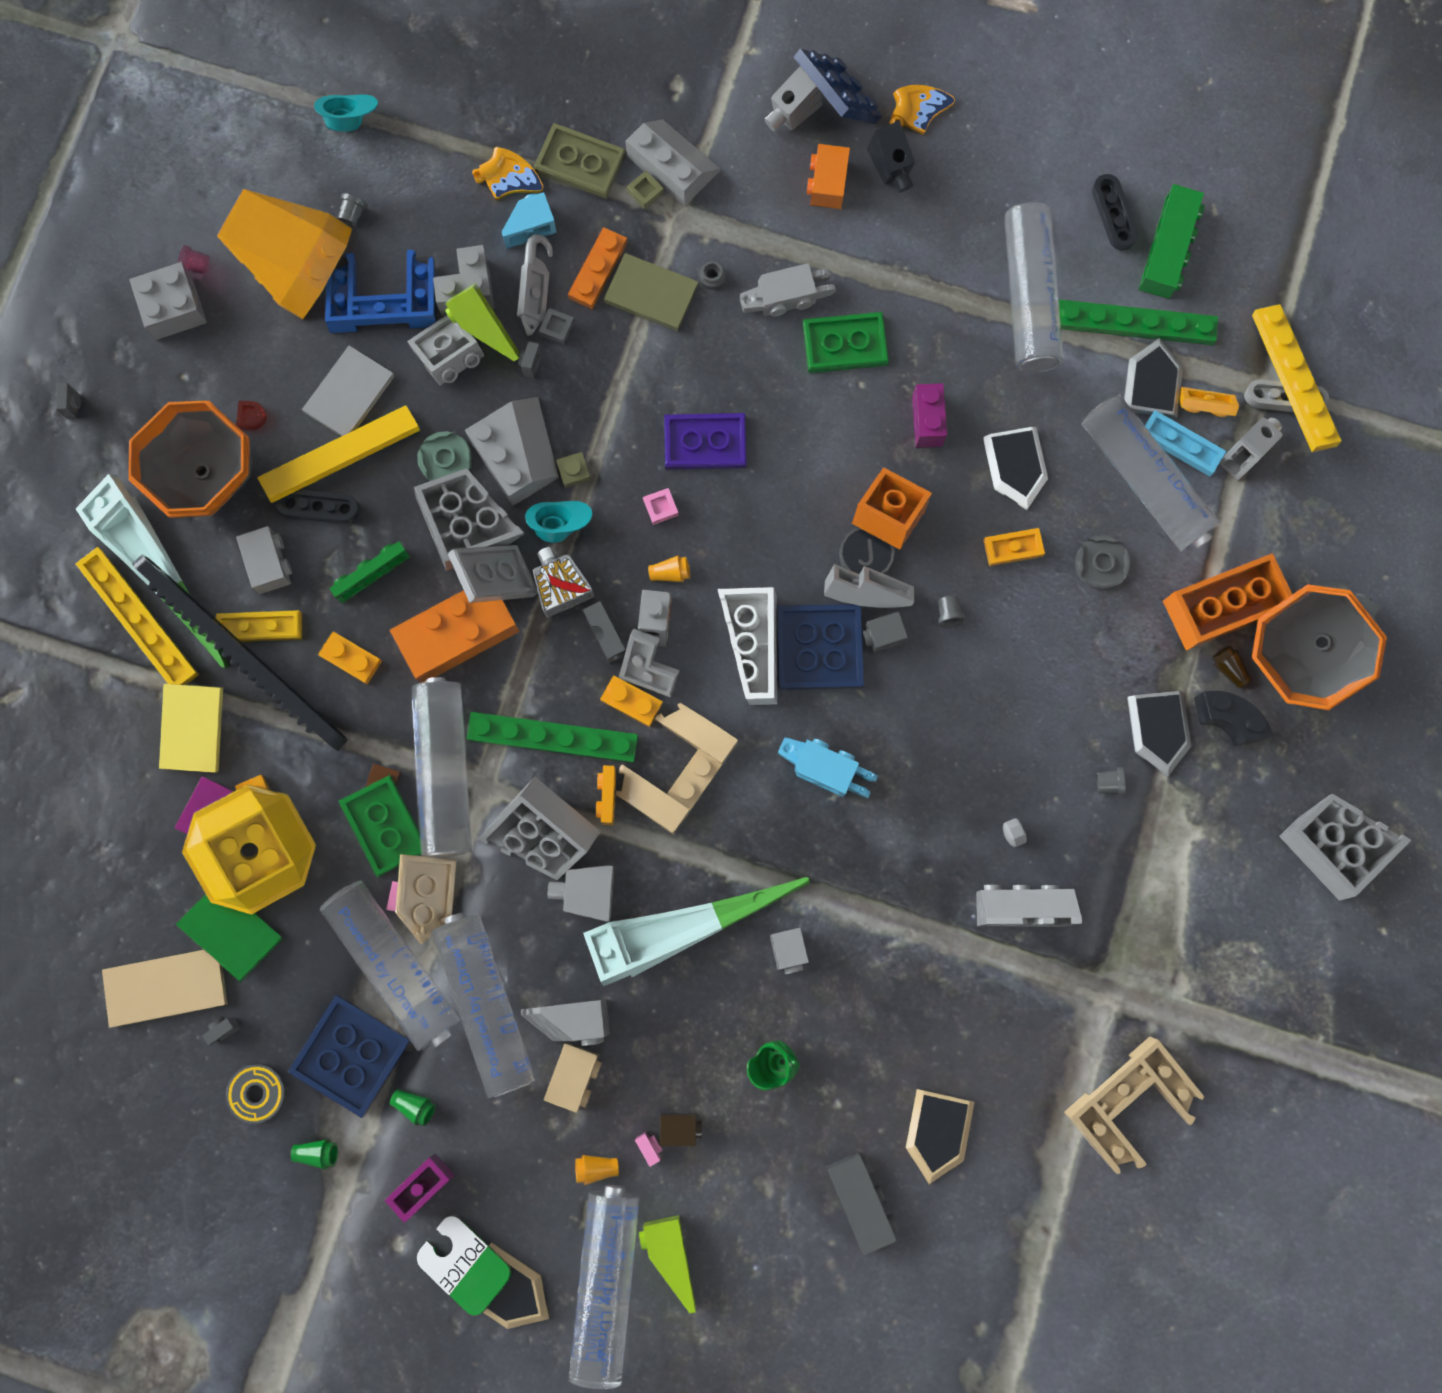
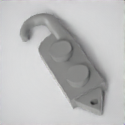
(533, 285)

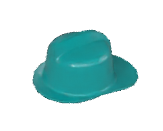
(344, 112)
(557, 520)

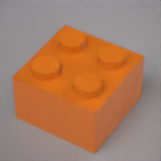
(891, 508)

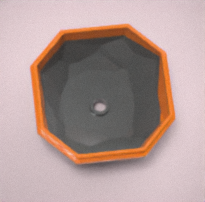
(177, 446)
(1314, 673)

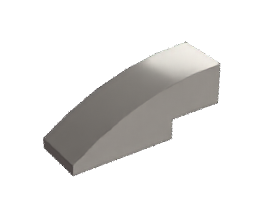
(867, 588)

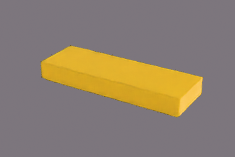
(263, 625)

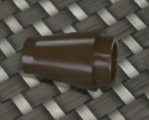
(1232, 666)

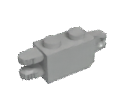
(787, 290)

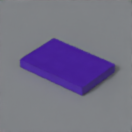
(705, 441)

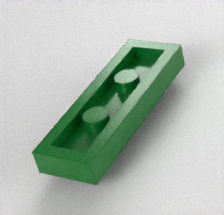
(369, 572)

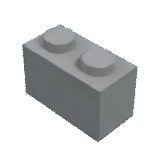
(264, 560)
(789, 950)

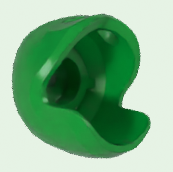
(767, 1067)

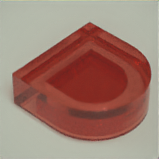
(250, 415)

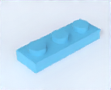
(1184, 443)

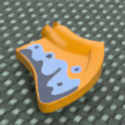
(919, 106)
(508, 174)

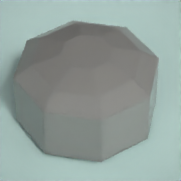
(1014, 832)

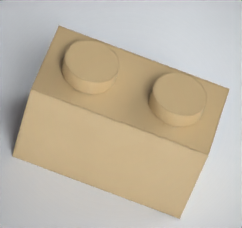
(572, 1078)

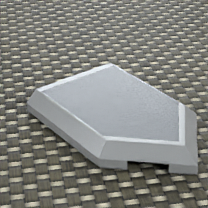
(1154, 381)
(1160, 728)

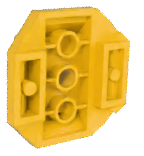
(242, 818)

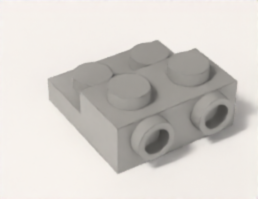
(446, 350)

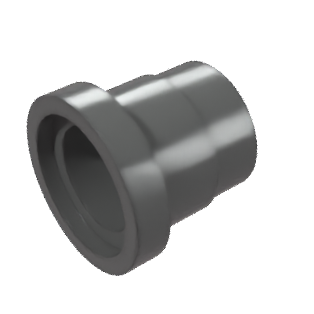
(351, 209)
(950, 612)
(1111, 782)

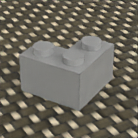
(472, 269)

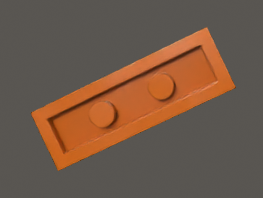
(597, 268)

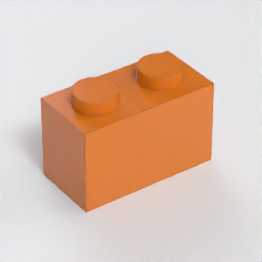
(829, 176)

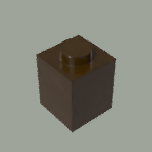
(679, 1129)

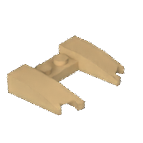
(672, 808)
(1094, 1112)

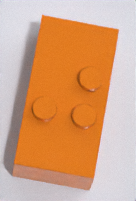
(1227, 601)
(451, 634)

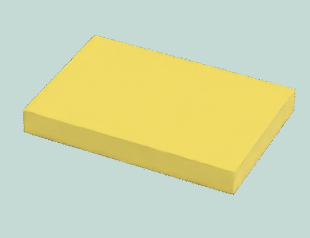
(191, 728)

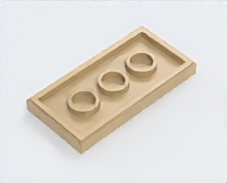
(163, 988)

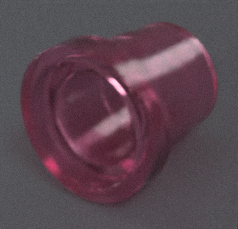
(194, 260)

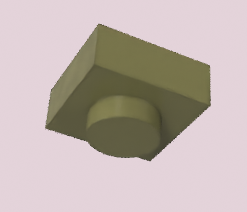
(645, 190)
(573, 470)

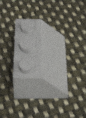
(670, 160)

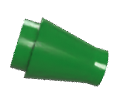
(413, 1107)
(316, 1154)

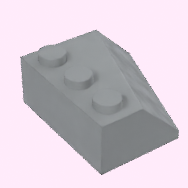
(516, 448)
(463, 515)
(541, 830)
(1342, 845)
(1027, 907)
(572, 1021)

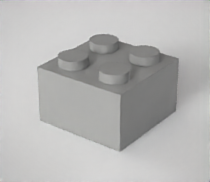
(168, 301)

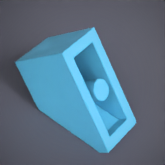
(528, 218)

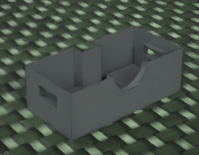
(604, 632)

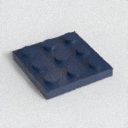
(838, 86)
(820, 647)
(349, 1056)

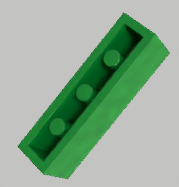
(1171, 241)

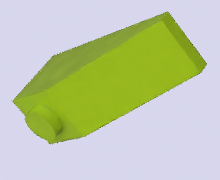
(477, 317)
(667, 1252)

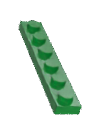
(1138, 322)
(552, 737)

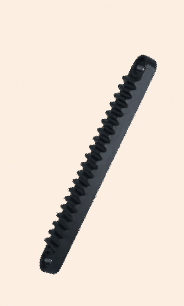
(238, 652)

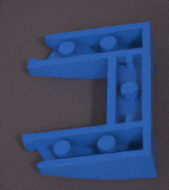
(347, 310)

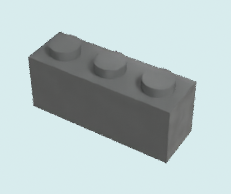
(862, 1203)

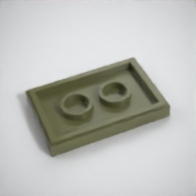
(580, 160)
(651, 292)

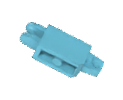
(825, 767)

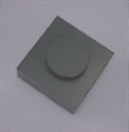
(556, 326)
(530, 359)
(67, 400)
(220, 1030)

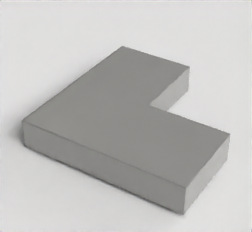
(641, 668)

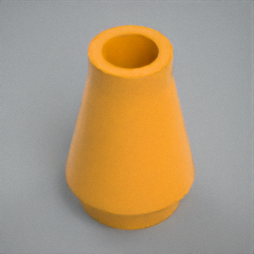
(670, 570)
(593, 1169)

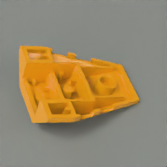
(285, 247)

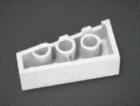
(753, 635)

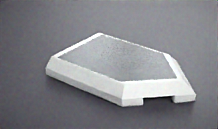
(1016, 464)

